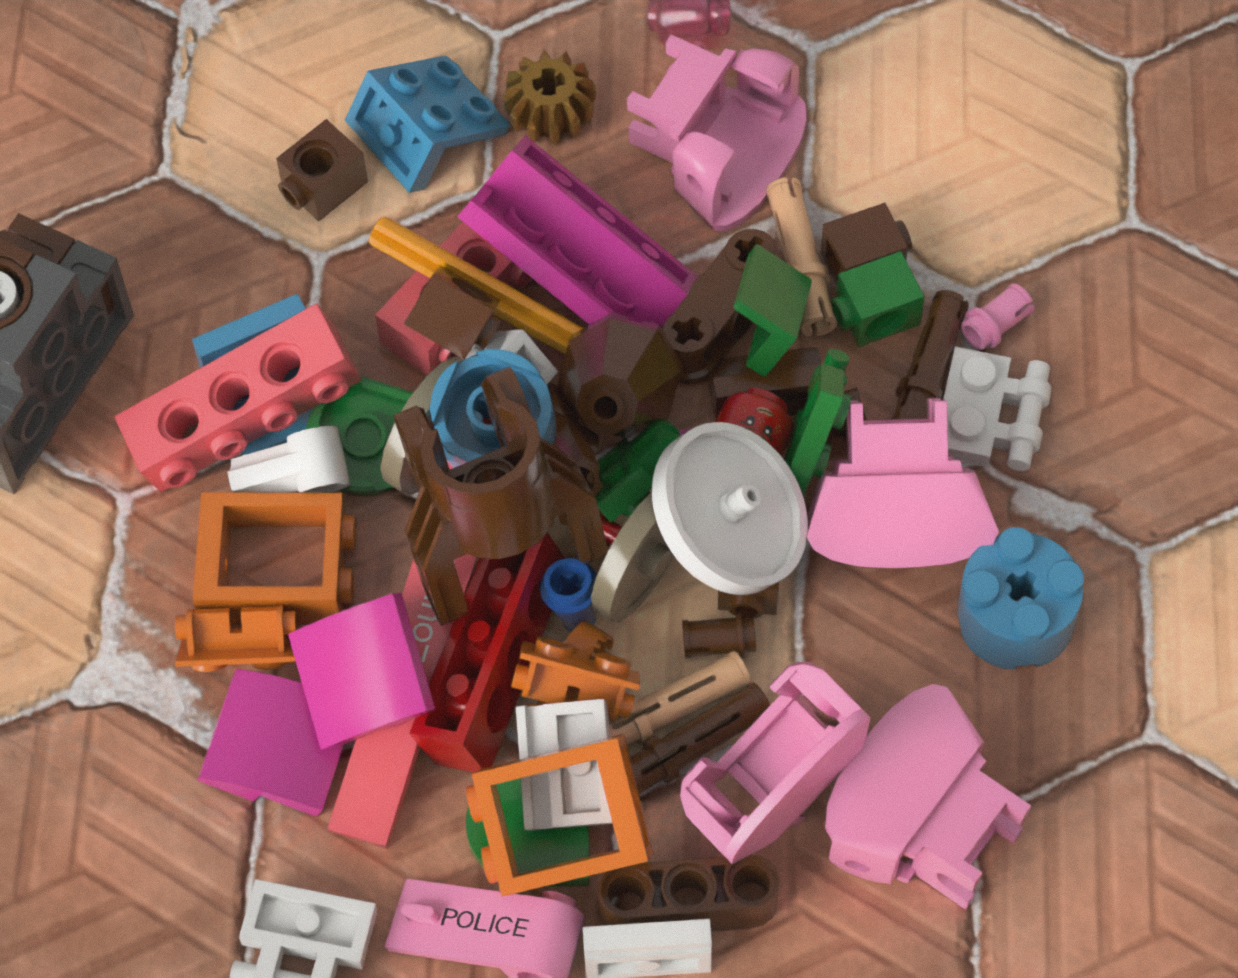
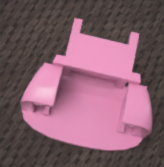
(719, 137)
(899, 496)
(779, 760)
(920, 797)

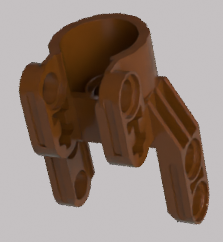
(492, 502)

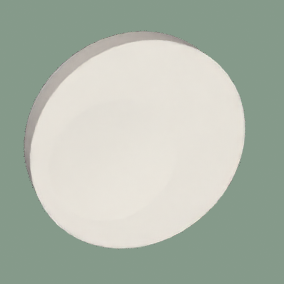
(729, 508)

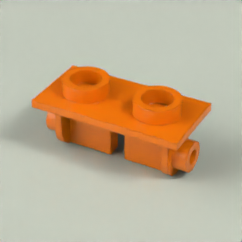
(211, 644)
(555, 668)

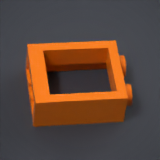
(229, 509)
(622, 802)

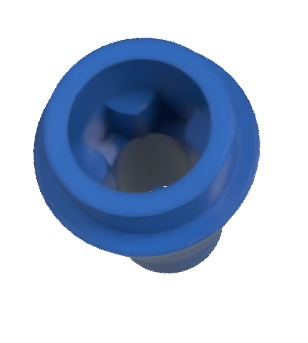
(568, 591)

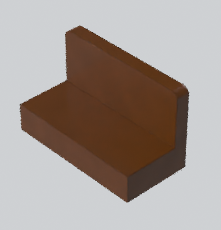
(787, 379)

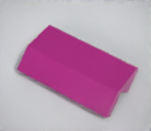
(575, 241)

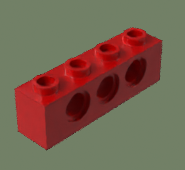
(480, 658)

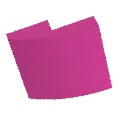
(361, 671)
(269, 745)

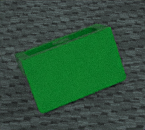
(775, 300)

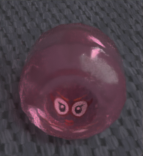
(690, 20)

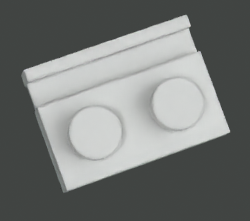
(568, 794)
(647, 949)

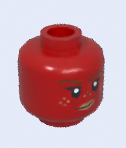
(760, 413)

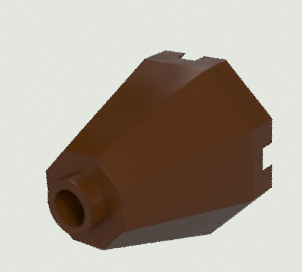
(620, 375)

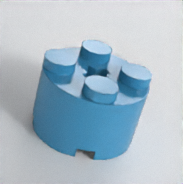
(460, 405)
(1048, 592)

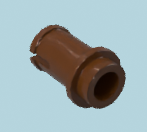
(719, 636)

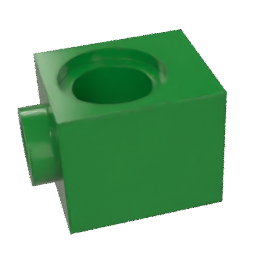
(878, 299)

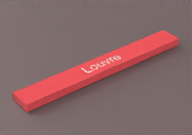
(386, 758)

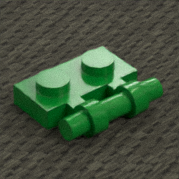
(824, 409)
(630, 468)

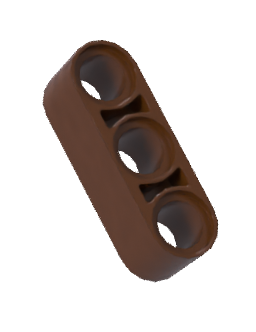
(712, 876)

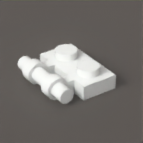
(974, 399)
(306, 926)

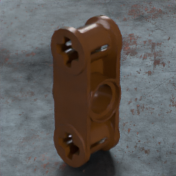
(706, 321)

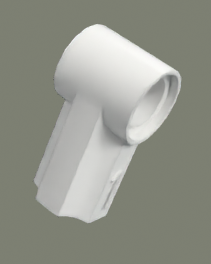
(305, 464)

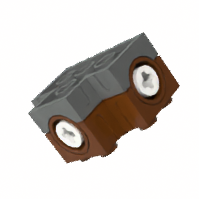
(56, 327)

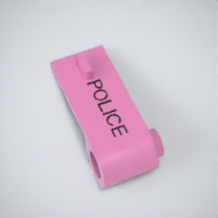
(482, 928)

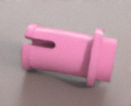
(986, 325)

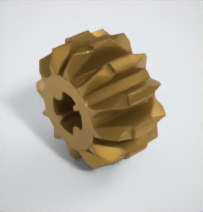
(549, 97)

